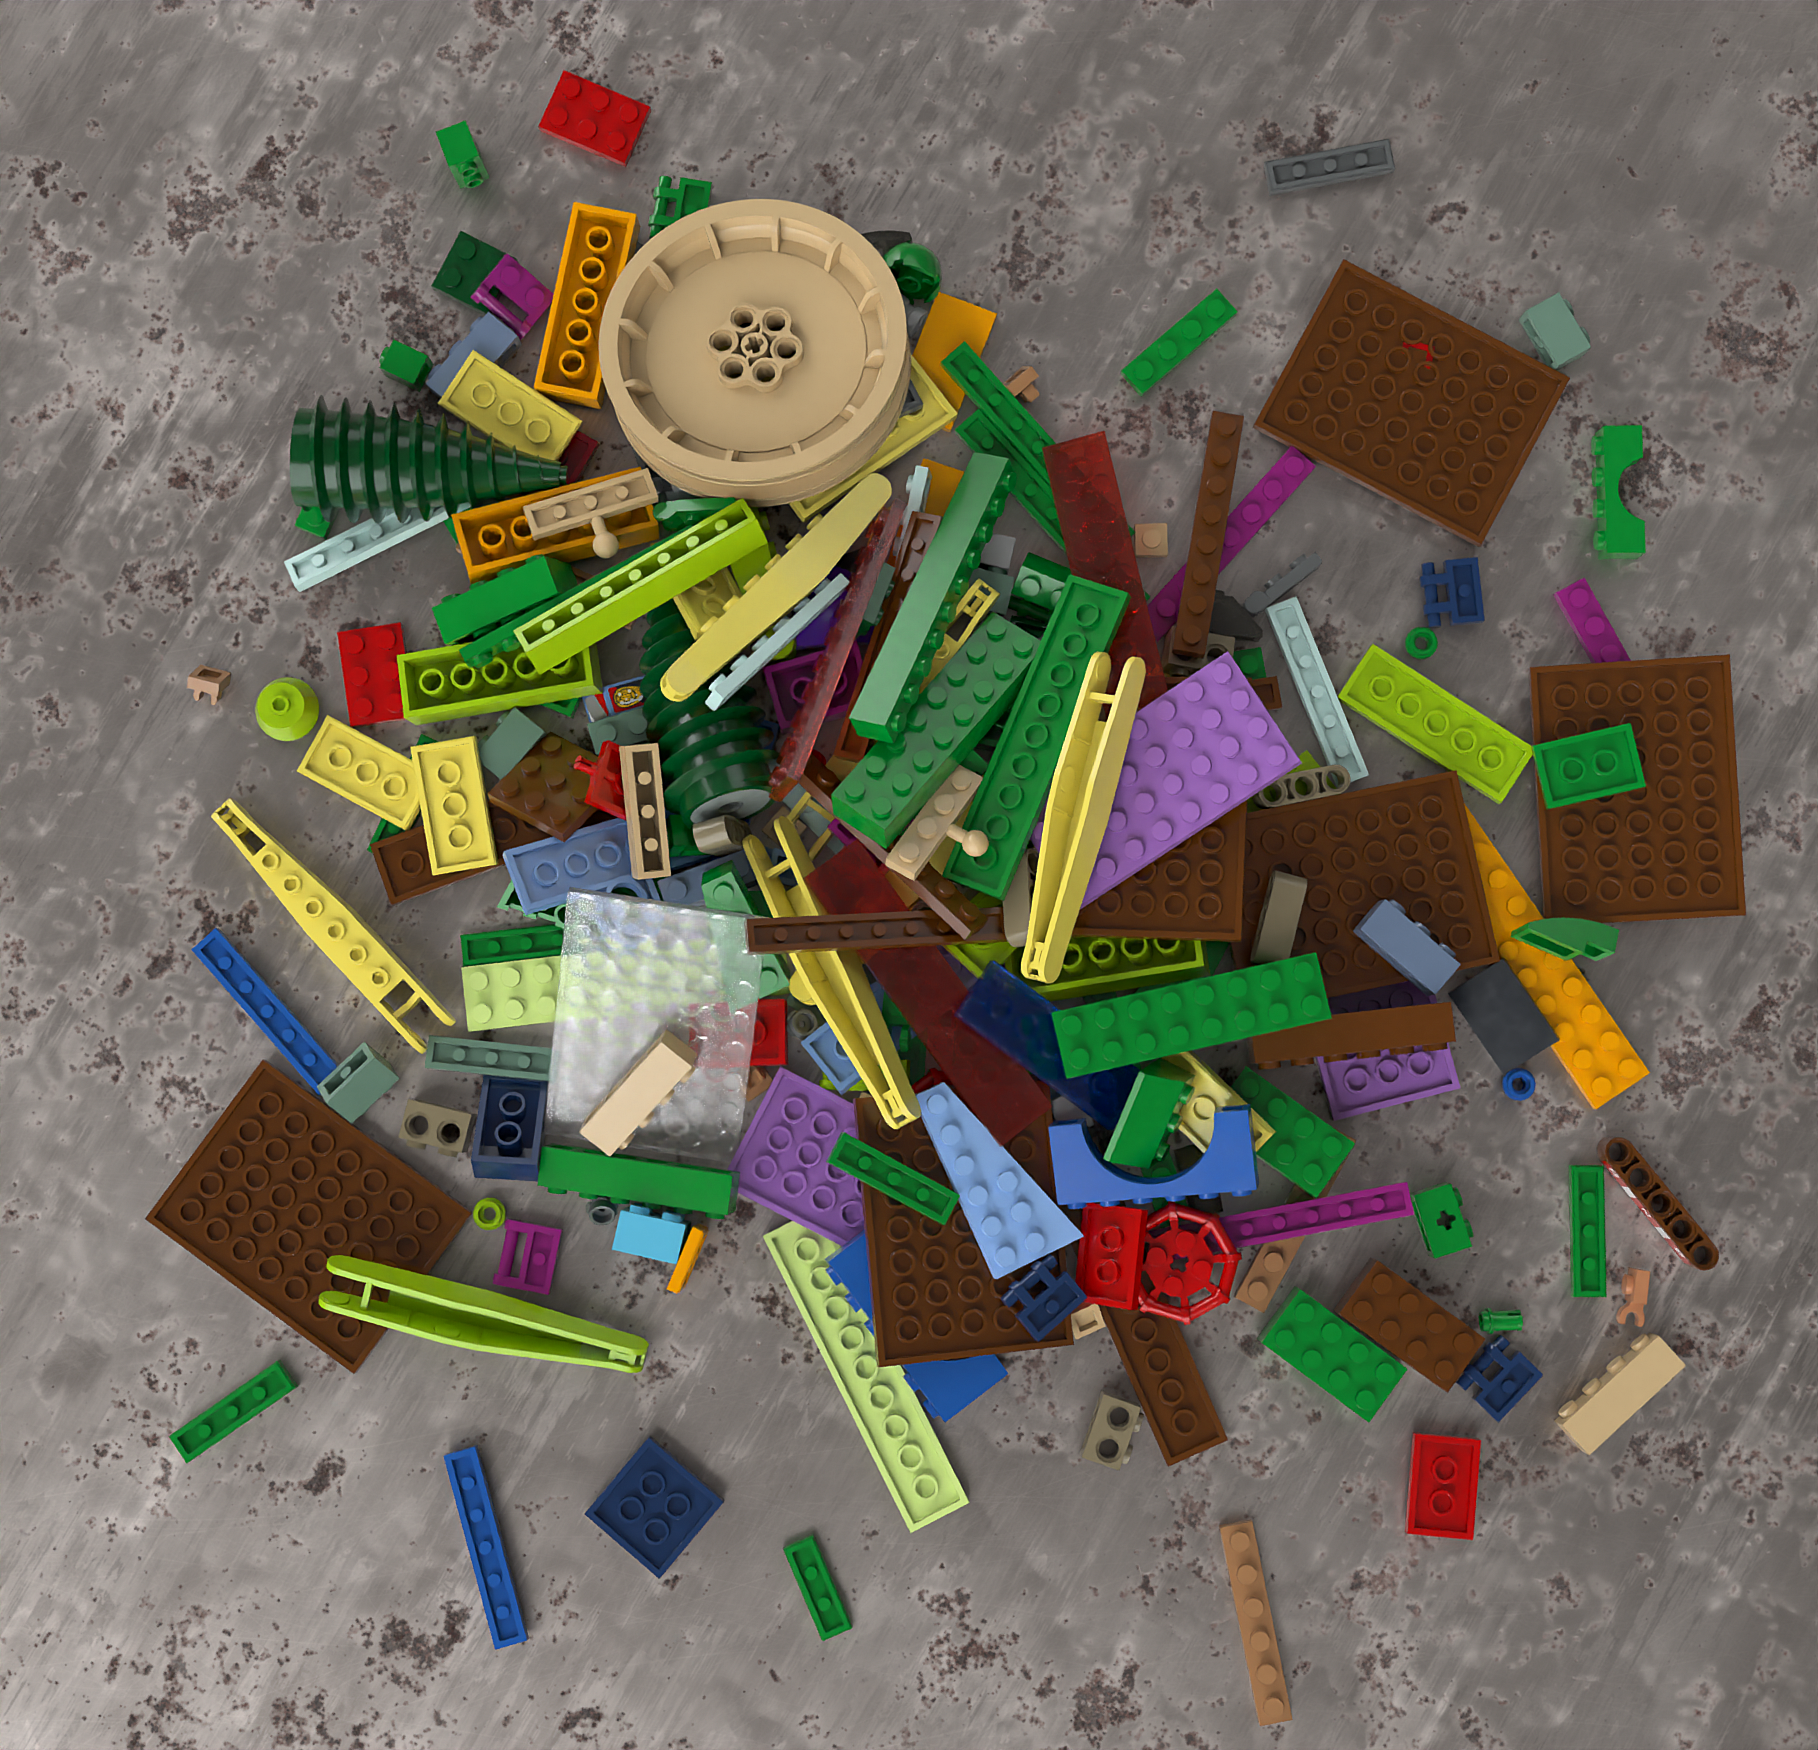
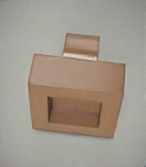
(1021, 384)
(209, 681)
(758, 1082)

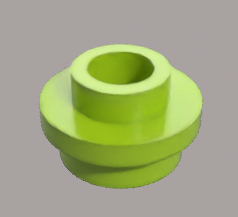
(479, 1213)

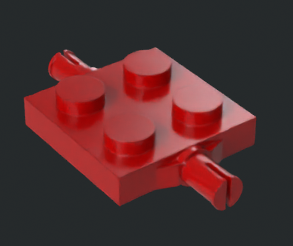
(605, 780)

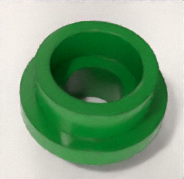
(1425, 634)

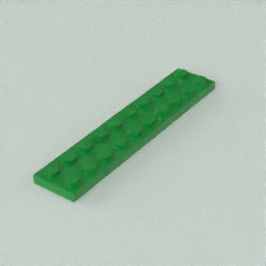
(1034, 735)

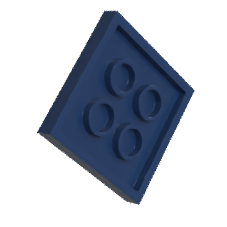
(654, 1507)

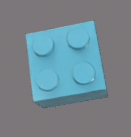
(651, 1234)

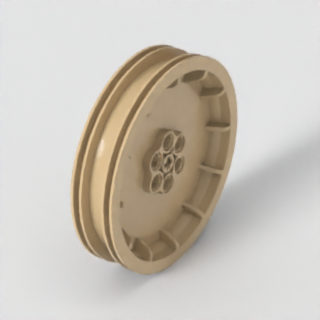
(770, 269)

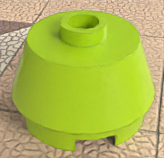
(287, 709)

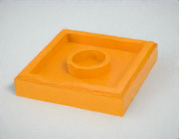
(688, 1258)

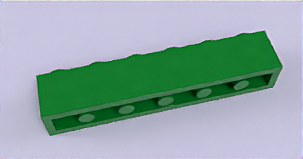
(639, 1179)

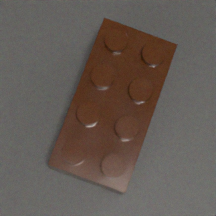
(1409, 1324)

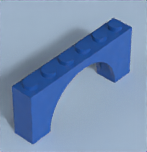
(1087, 1178)
(944, 1383)

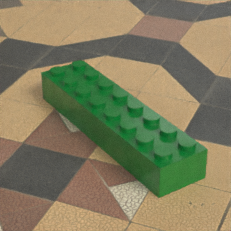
(938, 733)
(1191, 1015)

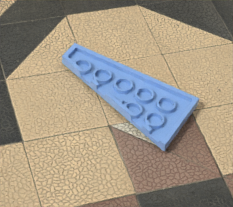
(1000, 1200)

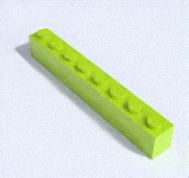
(641, 586)

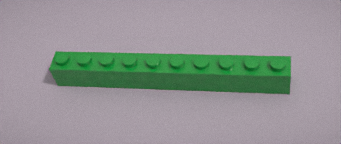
(933, 598)

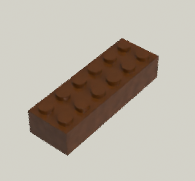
(1357, 1033)

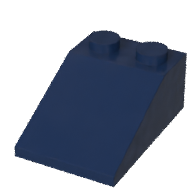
(509, 1129)

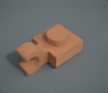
(1635, 1288)

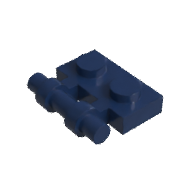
(1462, 590)
(1050, 1305)
(1507, 1385)

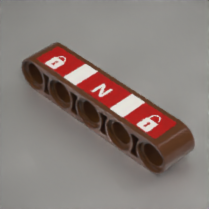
(1671, 1210)

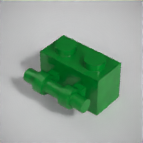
(1039, 583)

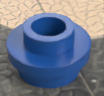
(1528, 1084)

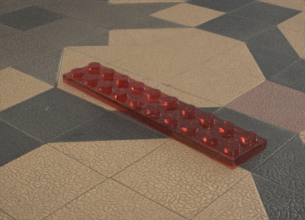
(1103, 550)
(839, 643)
(928, 997)

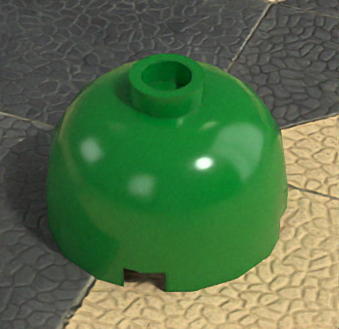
(915, 271)

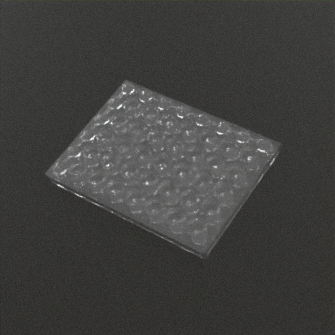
(625, 980)

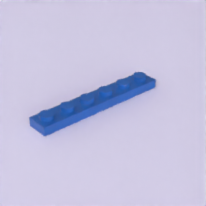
(265, 1008)
(486, 1547)

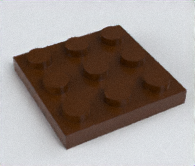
(547, 788)

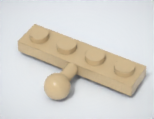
(592, 506)
(936, 822)

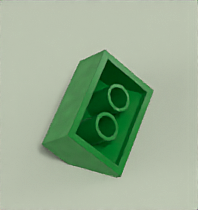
(1150, 1115)

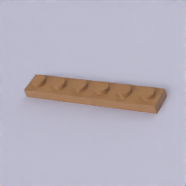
(1275, 1257)
(1255, 1622)

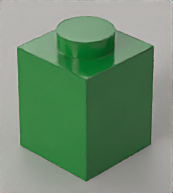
(405, 365)

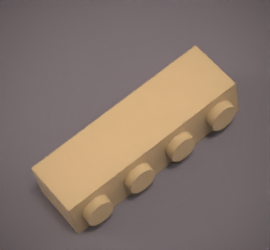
(645, 811)
(638, 1093)
(1619, 1392)

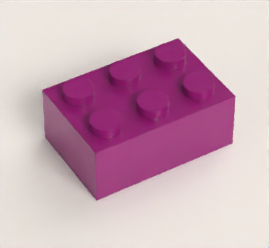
(790, 678)

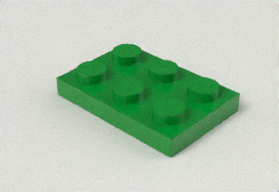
(1588, 766)

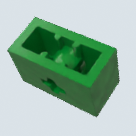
(462, 155)
(1427, 1207)

